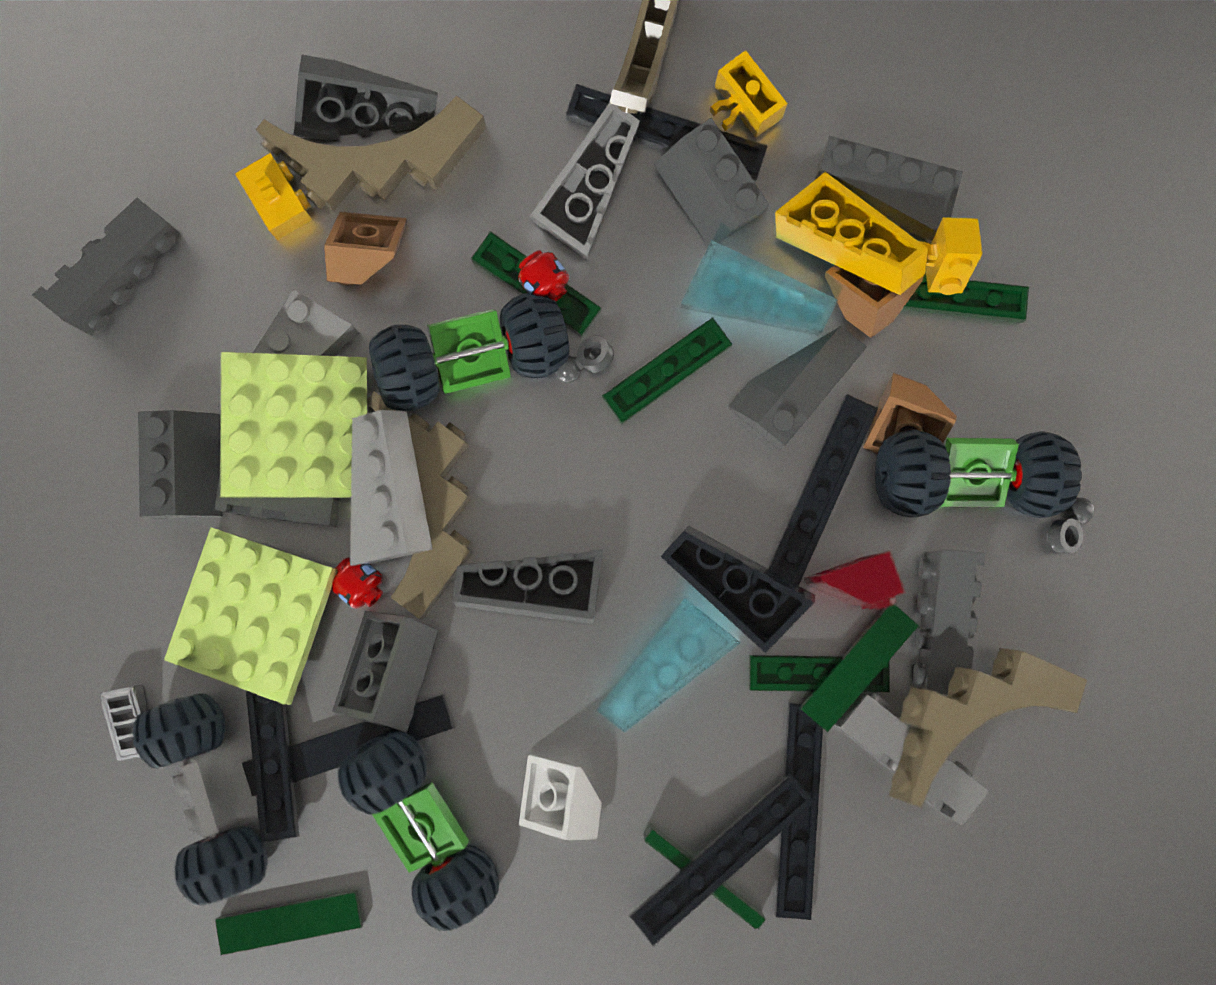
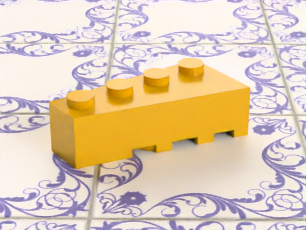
(851, 234)

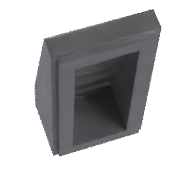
(112, 715)

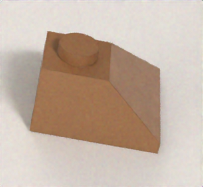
(361, 246)
(864, 302)
(907, 407)

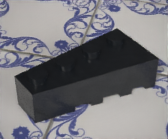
(741, 589)

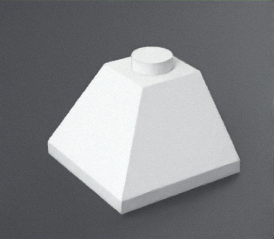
(559, 800)

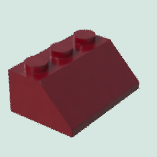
(863, 581)

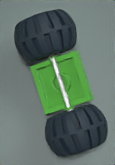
(468, 351)
(921, 474)
(455, 876)

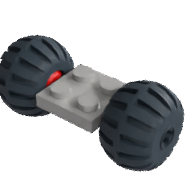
(222, 861)

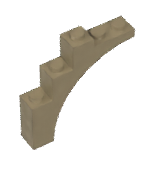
(644, 56)
(379, 168)
(444, 500)
(972, 699)

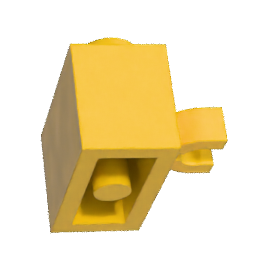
(749, 96)
(274, 197)
(953, 255)

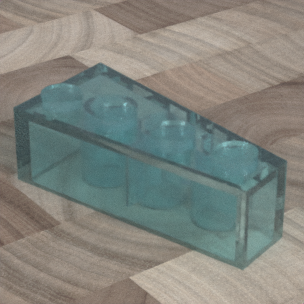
(752, 292)
(670, 660)

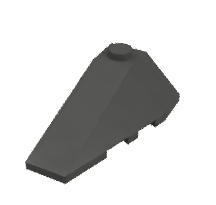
(349, 100)
(792, 390)

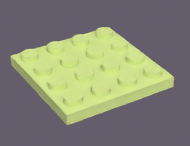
(289, 424)
(250, 615)

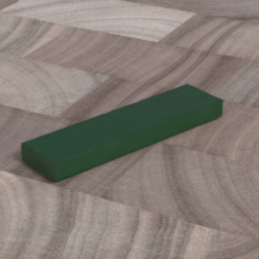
(503, 263)
(977, 300)
(667, 370)
(858, 667)
(801, 673)
(724, 893)
(289, 922)

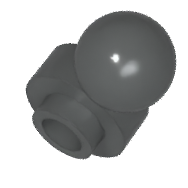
(593, 354)
(1067, 534)

